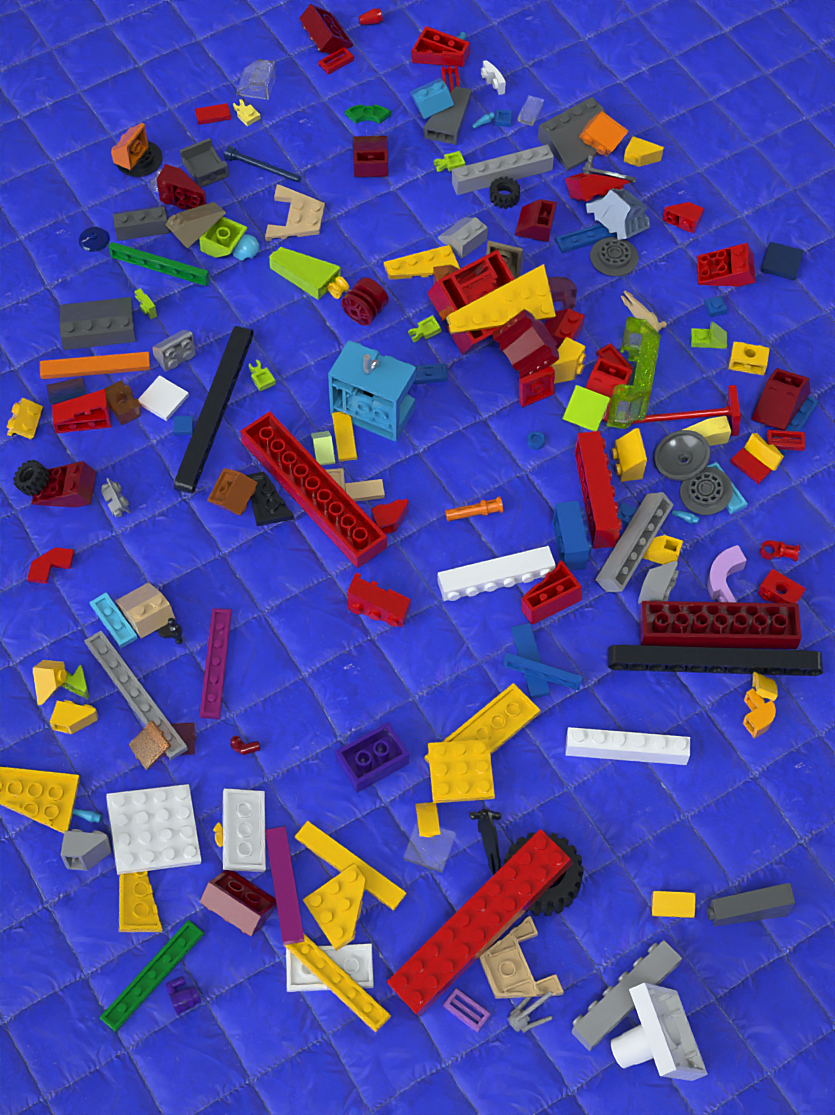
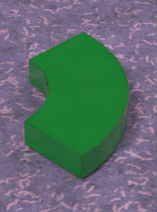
(367, 113)

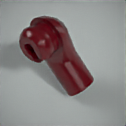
(243, 748)

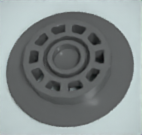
(614, 253)
(706, 489)

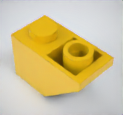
(663, 550)
(71, 717)

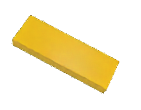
(344, 436)

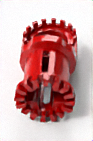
(780, 550)

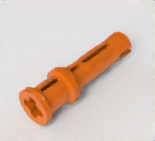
(483, 507)

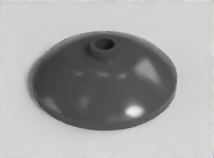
(679, 447)

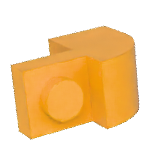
(762, 714)

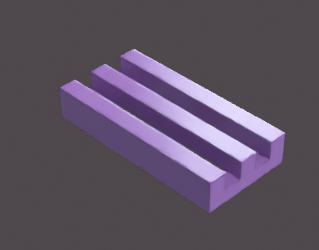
(481, 1021)

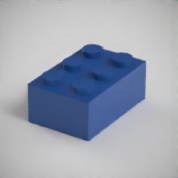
(571, 535)

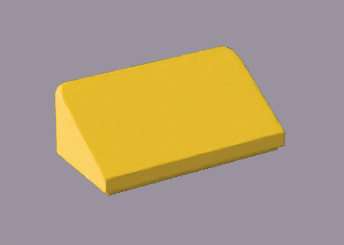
(673, 904)

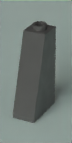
(448, 123)
(752, 905)

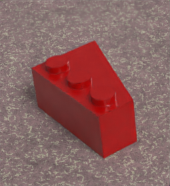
(440, 49)
(82, 413)
(552, 594)
(377, 603)

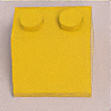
(570, 361)
(629, 456)

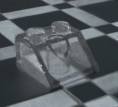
(258, 79)

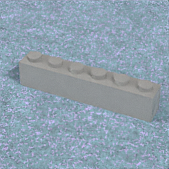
(514, 166)
(634, 542)
(618, 1002)

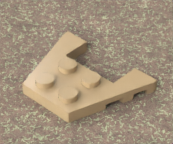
(303, 218)
(509, 971)

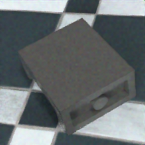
(203, 163)

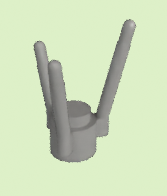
(519, 1018)

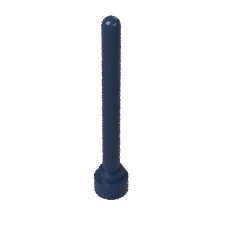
(233, 154)

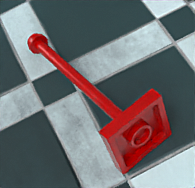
(536, 386)
(732, 411)

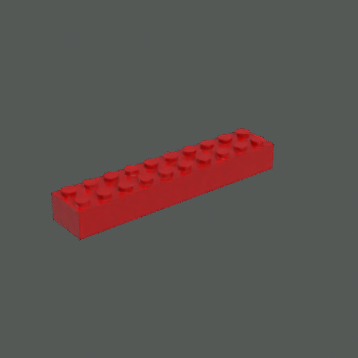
(314, 489)
(479, 922)

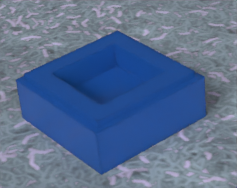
(503, 118)
(183, 425)

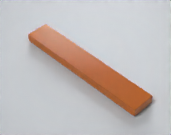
(94, 365)

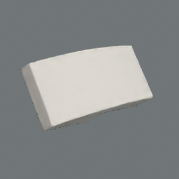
(493, 77)

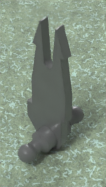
(588, 168)

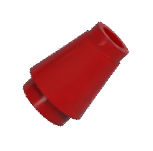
(371, 17)

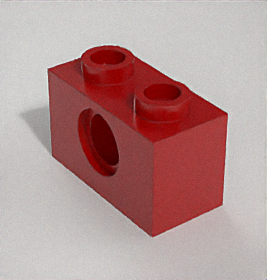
(778, 582)

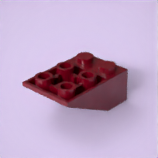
(370, 156)
(179, 189)
(781, 399)
(67, 486)

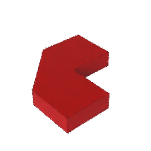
(41, 567)

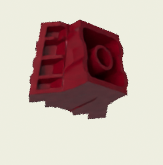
(527, 343)

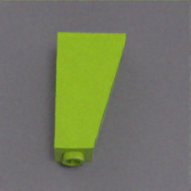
(304, 271)

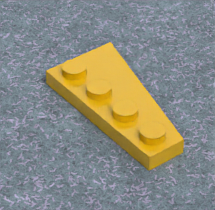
(420, 263)
(137, 904)

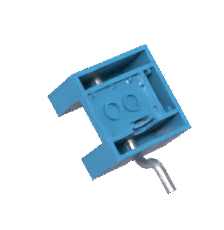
(372, 390)

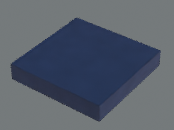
(782, 260)
(65, 390)

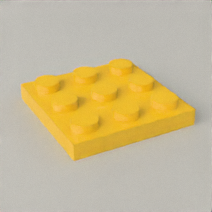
(461, 771)

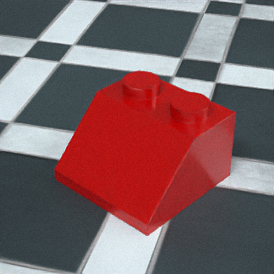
(565, 324)

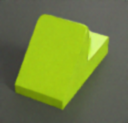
(709, 338)
(77, 683)

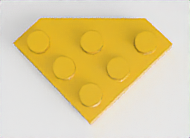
(339, 906)

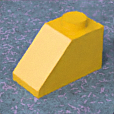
(642, 152)
(48, 679)

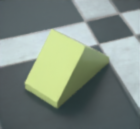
(323, 447)

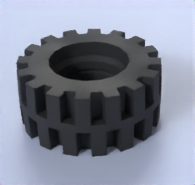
(504, 184)
(31, 477)

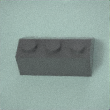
(140, 222)

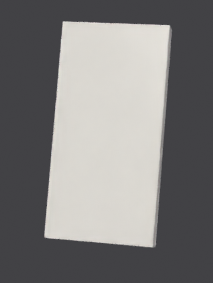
(244, 830)
(352, 959)

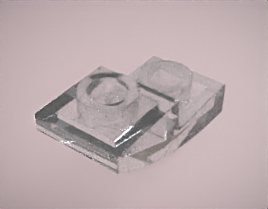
(530, 111)

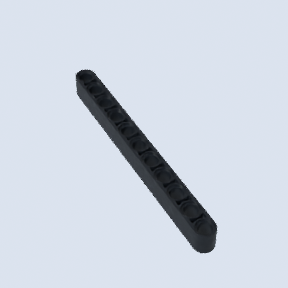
(213, 410)
(715, 660)

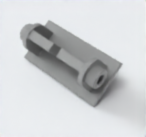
(113, 491)

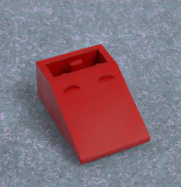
(585, 185)
(727, 267)
(605, 378)

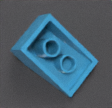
(432, 98)

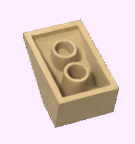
(145, 609)

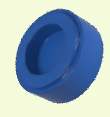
(535, 440)

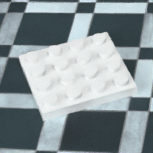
(153, 829)

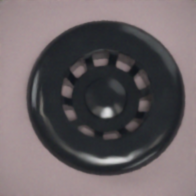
(147, 163)

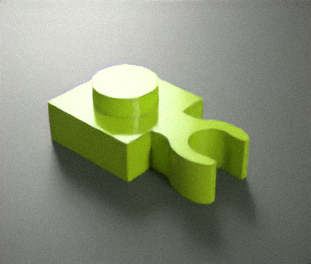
(450, 161)
(147, 306)
(426, 328)
(261, 377)

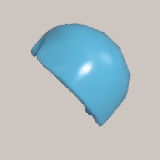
(246, 247)

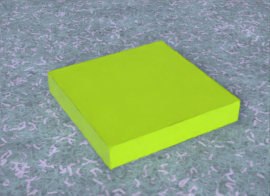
(586, 408)

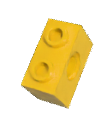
(748, 358)

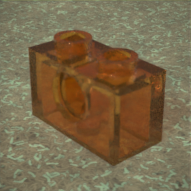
(129, 408)

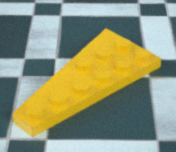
(499, 306)
(40, 795)

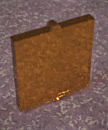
(149, 745)

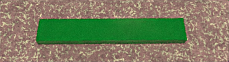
(159, 264)
(151, 976)

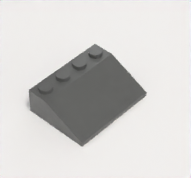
(564, 130)
(97, 323)

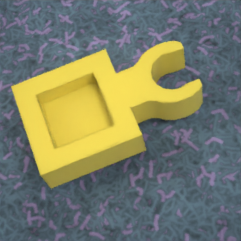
(246, 114)

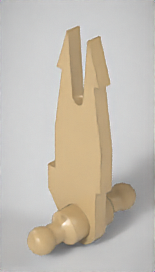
(641, 312)

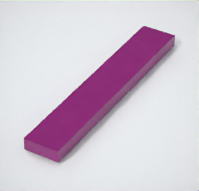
(215, 664)
(284, 886)

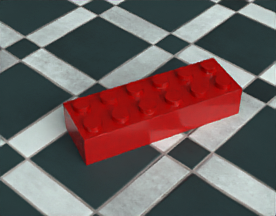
(597, 490)

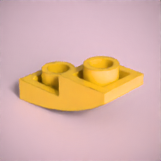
(763, 452)
(765, 686)
(427, 819)

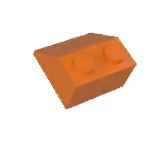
(603, 133)
(130, 147)

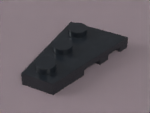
(267, 503)

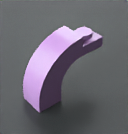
(725, 564)

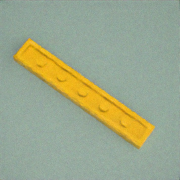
(341, 859)
(340, 983)

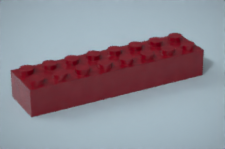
(720, 624)

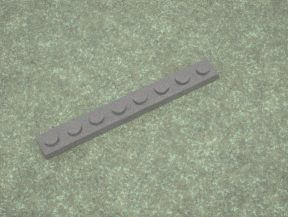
(133, 691)

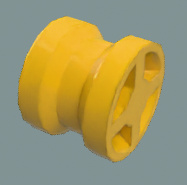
(338, 287)

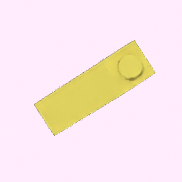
(714, 430)

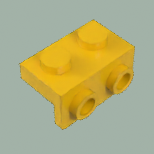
(24, 418)

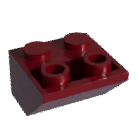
(536, 220)

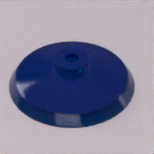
(94, 239)

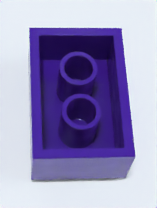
(372, 757)

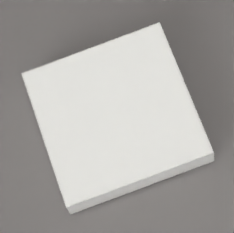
(163, 398)

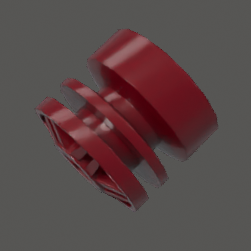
(364, 301)

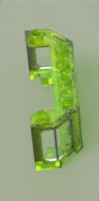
(632, 402)

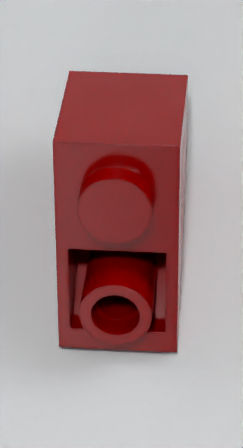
(684, 215)
(390, 516)

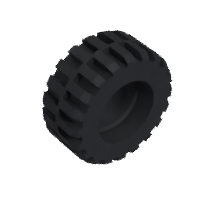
(563, 894)

